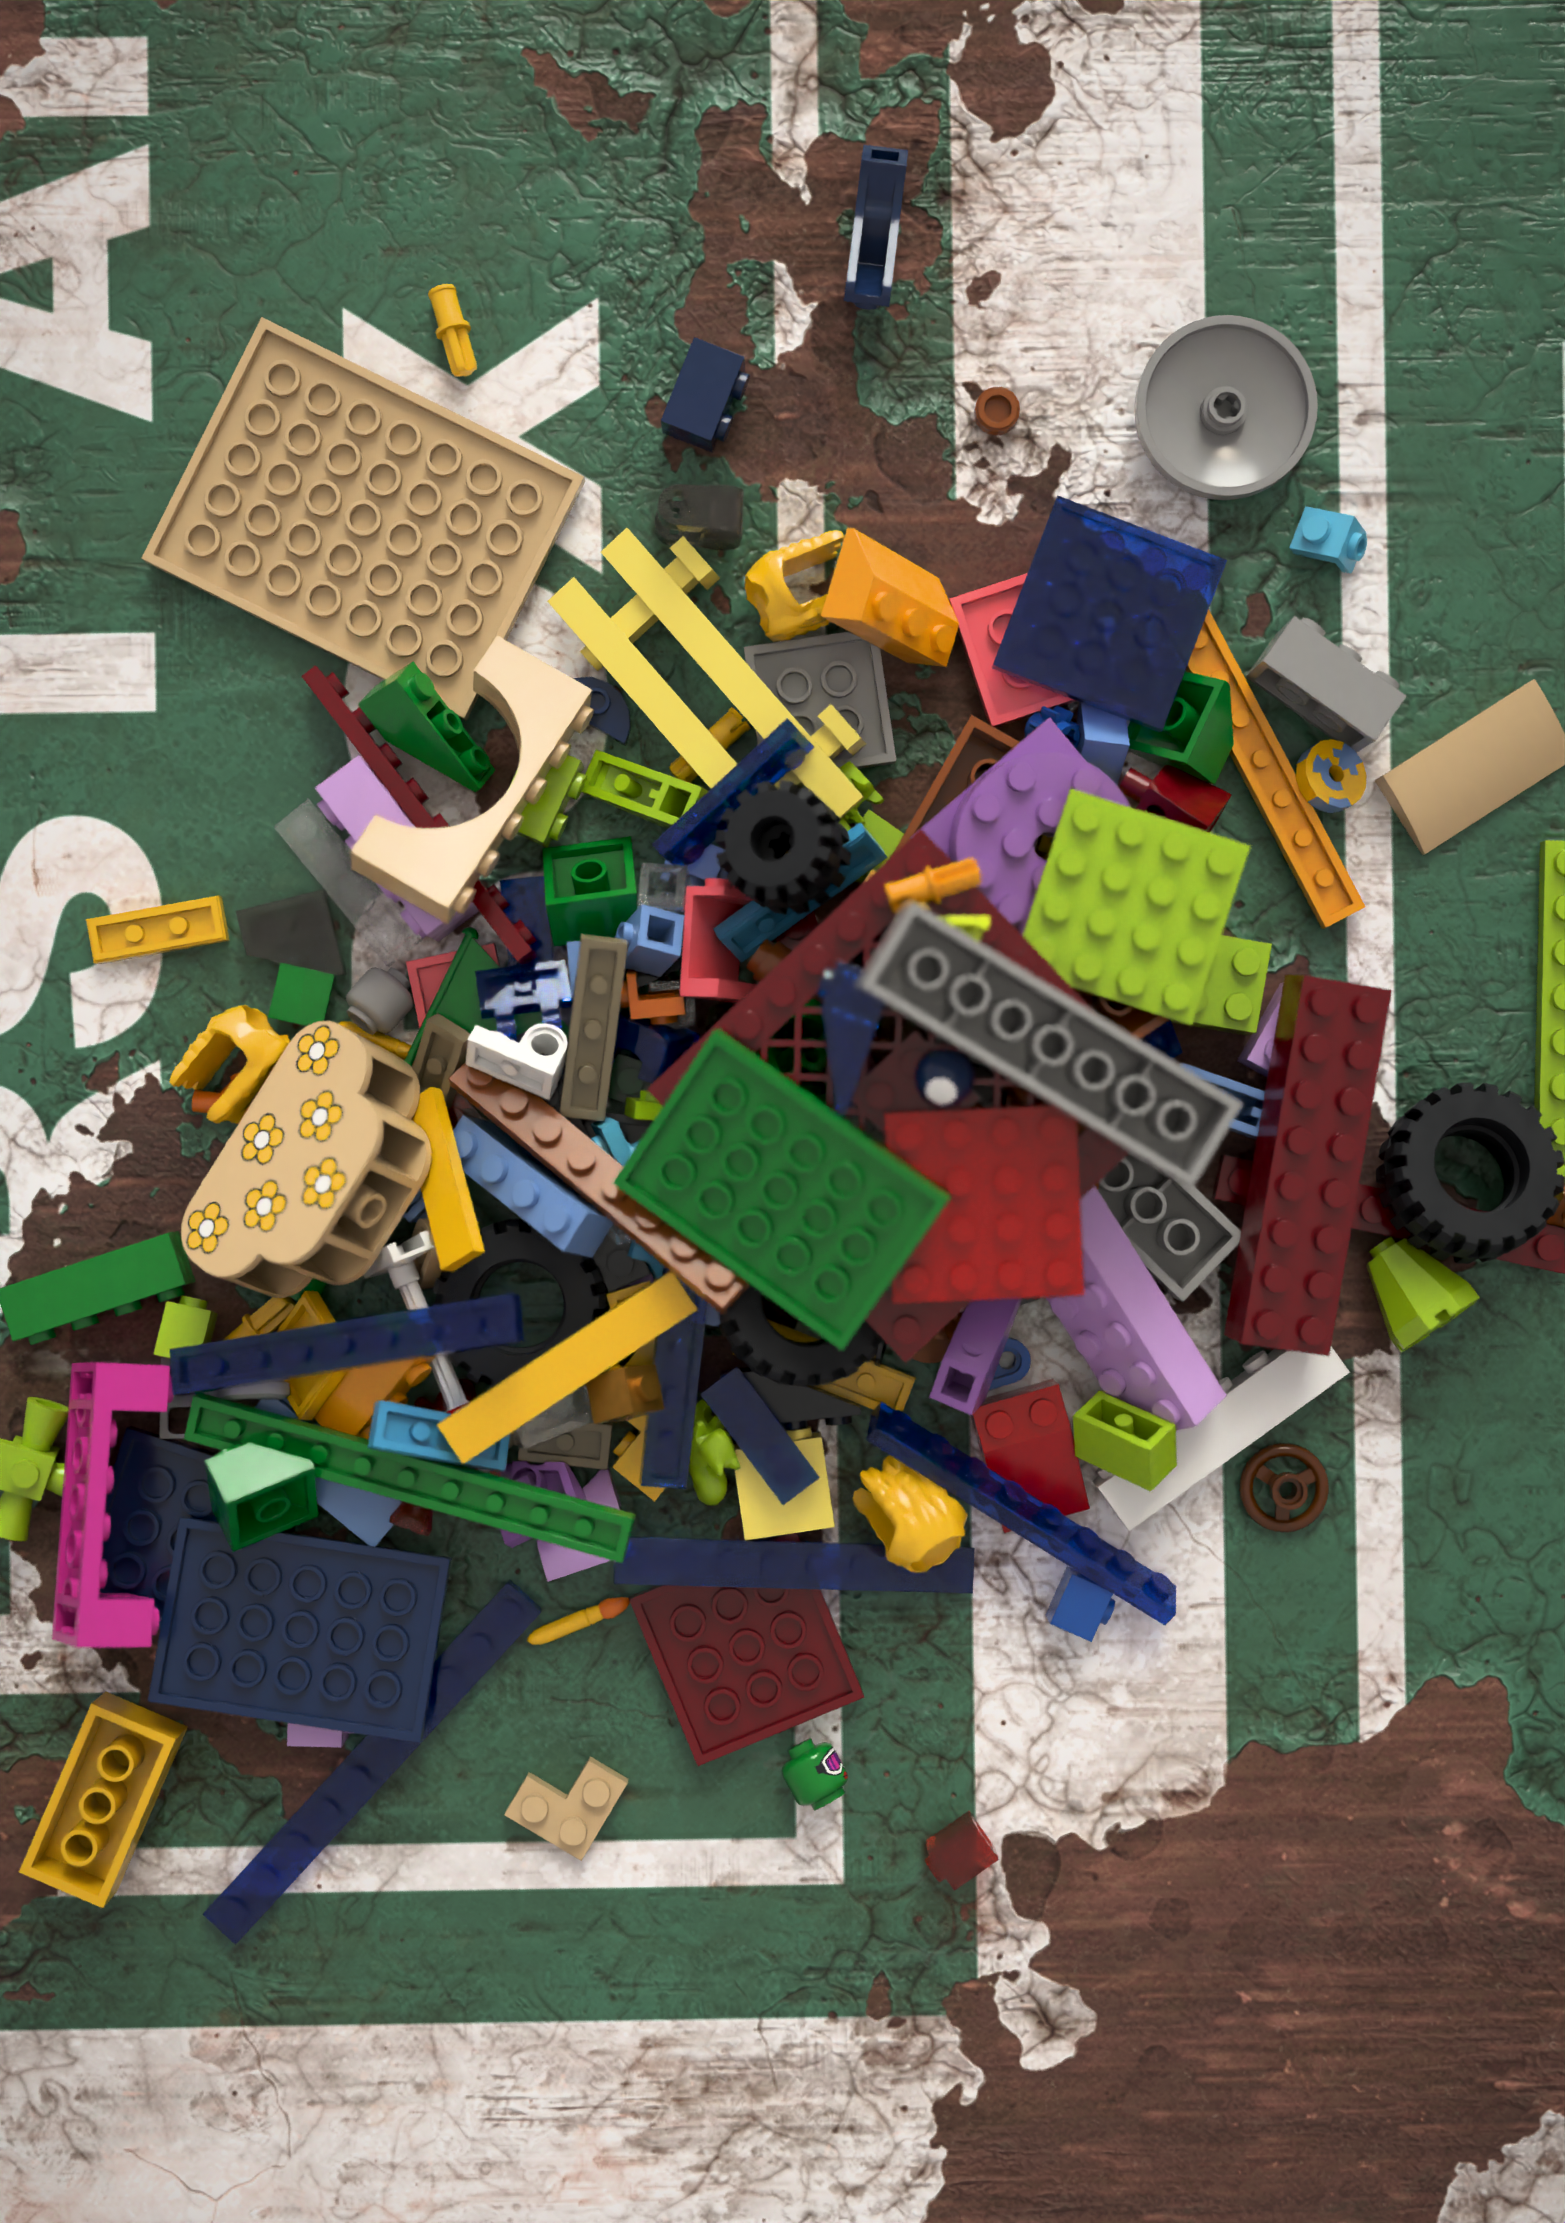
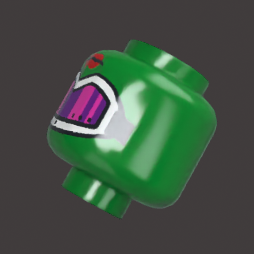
(814, 1774)

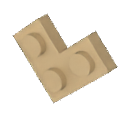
(571, 1818)

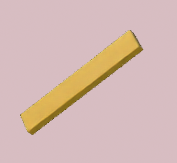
(567, 1366)

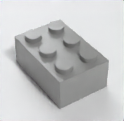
(1326, 684)

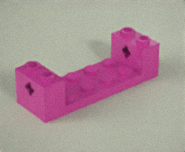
(80, 1612)

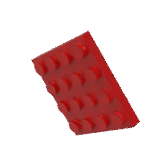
(1010, 1209)

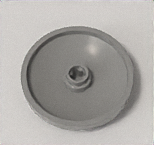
(1225, 407)

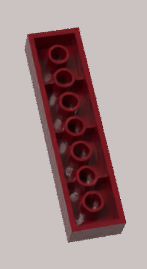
(1307, 1164)

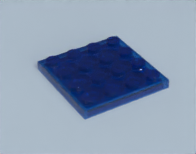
(1109, 614)

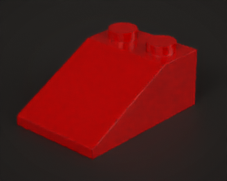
(1031, 1442)

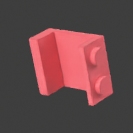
(707, 965)

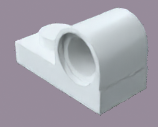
(520, 1061)

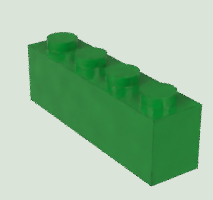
(96, 1286)

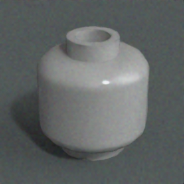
(379, 1000)

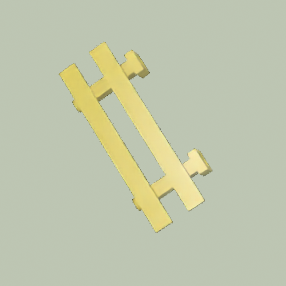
(664, 598)

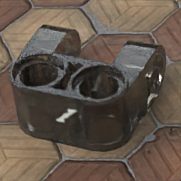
(706, 516)

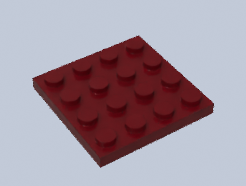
(744, 1660)

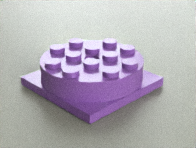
(1009, 809)

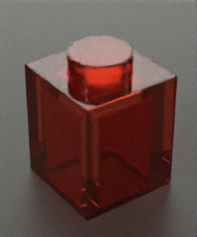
(960, 1851)

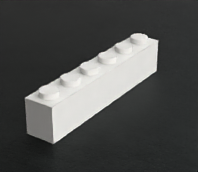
(1254, 1404)

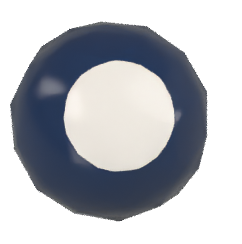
(944, 1078)

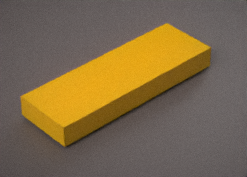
(157, 930)

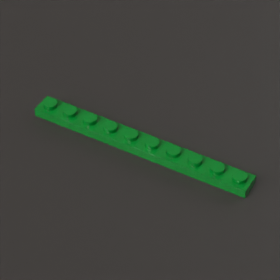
(416, 1480)

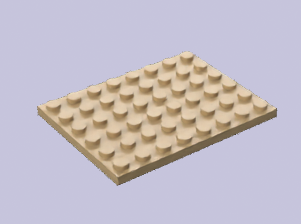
(362, 515)

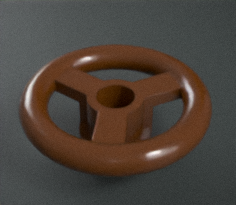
(1298, 1495)

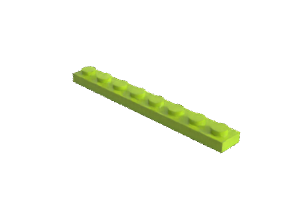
(1551, 994)

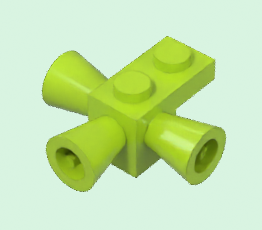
(30, 1466)

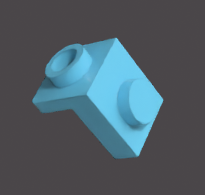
(1330, 538)

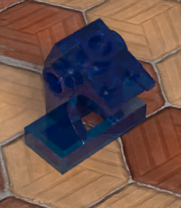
(654, 1044)

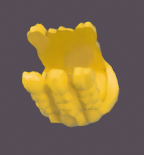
(766, 590)
(234, 1027)
(910, 1515)

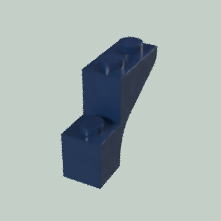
(876, 227)

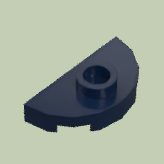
(610, 709)

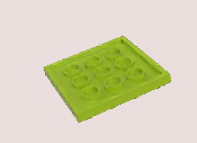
(1134, 905)

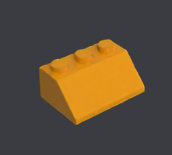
(890, 602)

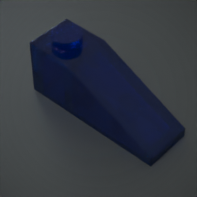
(849, 1028)

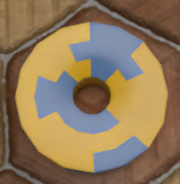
(1316, 783)

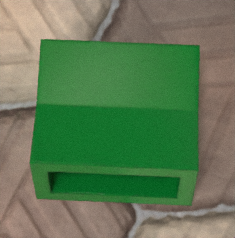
(300, 995)

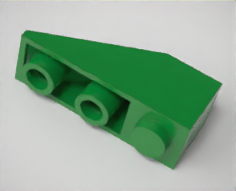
(421, 724)

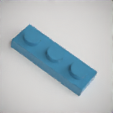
(415, 1433)

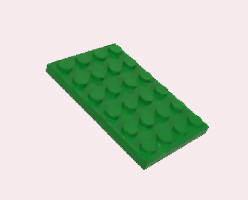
(781, 1189)

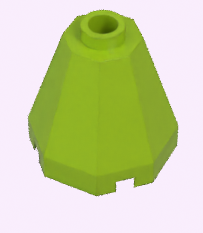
(1415, 1292)

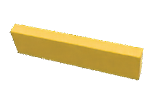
(446, 1188)
(865, 1386)

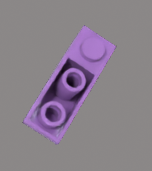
(974, 1353)

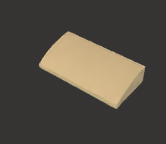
(1476, 767)

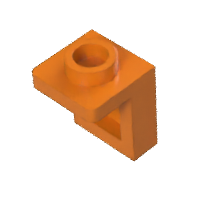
(659, 1007)

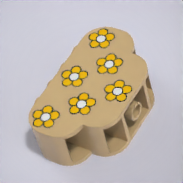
(312, 1168)

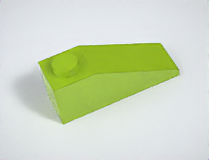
(640, 789)

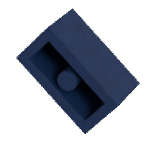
(704, 395)

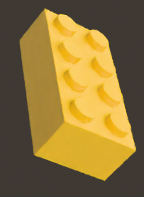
(103, 1799)

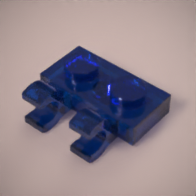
(524, 990)

